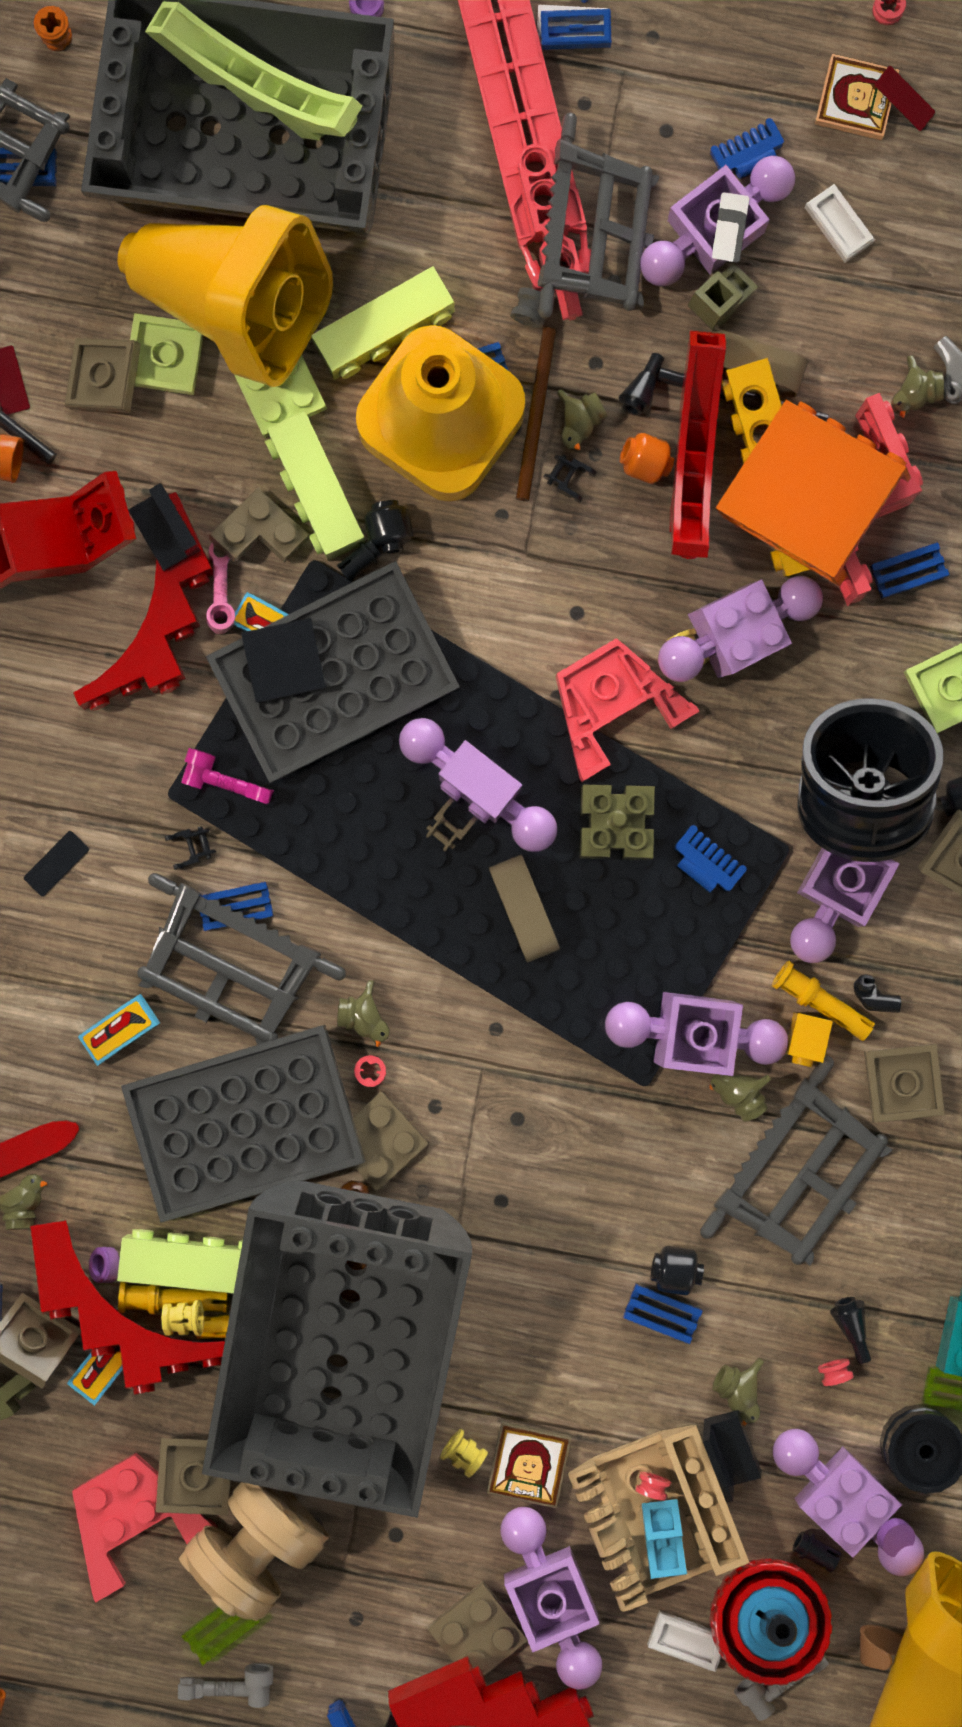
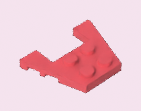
(606, 688)
(117, 1508)

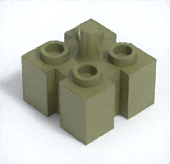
(617, 822)

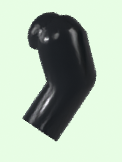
(872, 998)

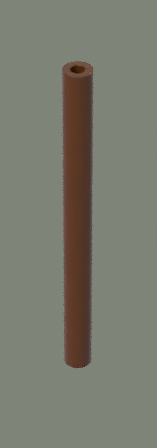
(536, 414)

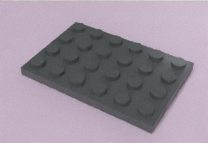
(375, 669)
(243, 1123)

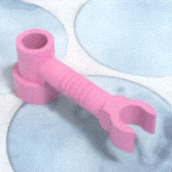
(220, 607)

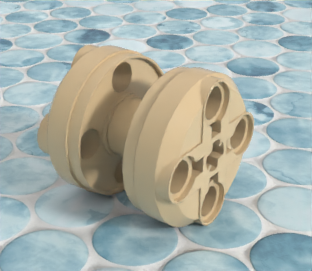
(235, 1567)

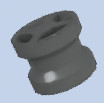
(527, 308)

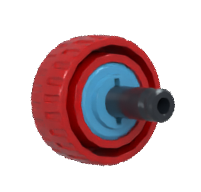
(770, 1621)

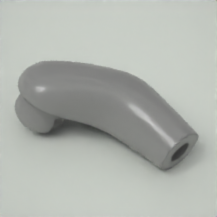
(952, 358)

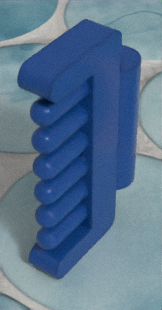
(744, 160)
(705, 870)

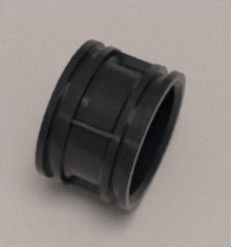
(869, 815)

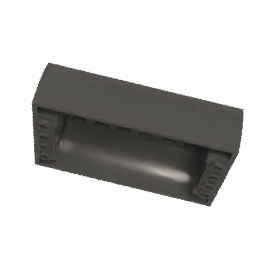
(239, 168)
(288, 1319)

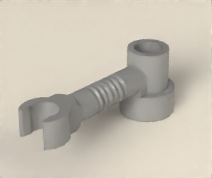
(255, 1687)
(760, 1697)

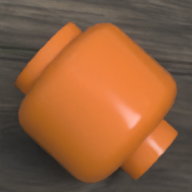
(646, 458)

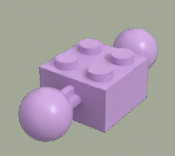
(697, 216)
(740, 628)
(478, 782)
(841, 890)
(697, 1033)
(844, 1499)
(551, 1598)

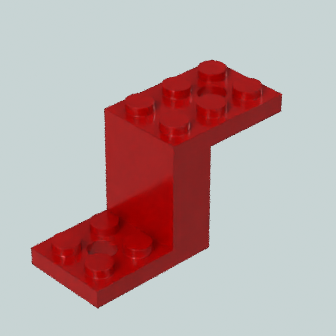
(64, 532)

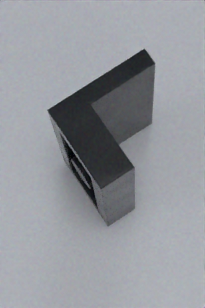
(164, 528)
(730, 1452)

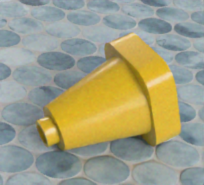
(243, 287)
(440, 413)
(927, 1668)

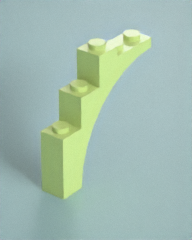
(262, 87)

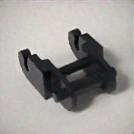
(574, 466)
(194, 858)

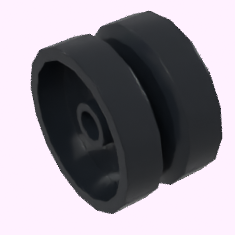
(920, 1469)

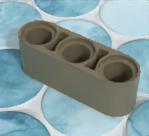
(786, 367)
(524, 908)

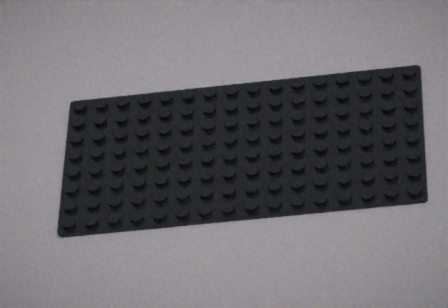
(620, 924)

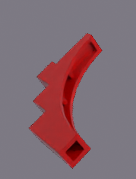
(696, 444)
(168, 618)
(67, 1288)
(460, 1698)

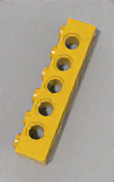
(759, 379)

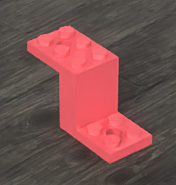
(876, 424)

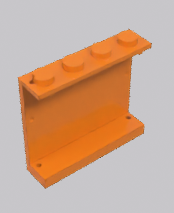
(811, 489)

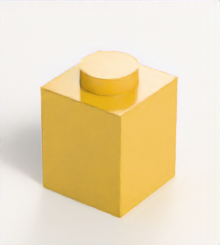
(808, 1039)

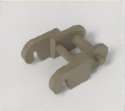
(441, 819)

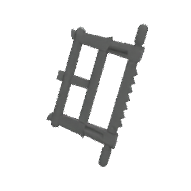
(34, 156)
(609, 169)
(169, 940)
(842, 1123)

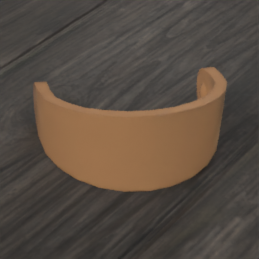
(877, 1645)

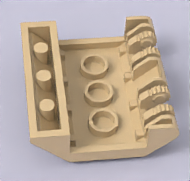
(706, 1522)

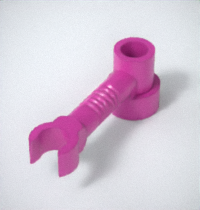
(200, 771)

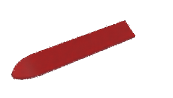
(35, 1145)

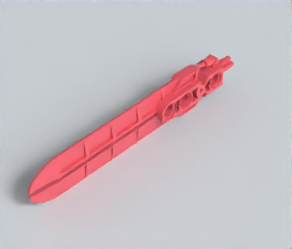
(508, 135)

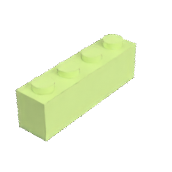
(383, 324)
(315, 485)
(178, 1261)

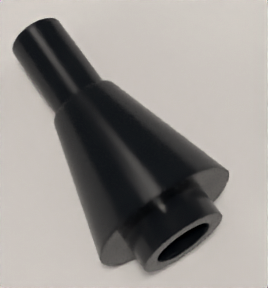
(639, 394)
(851, 1320)

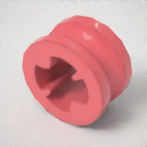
(889, 16)
(368, 1082)
(835, 1372)
(653, 1486)

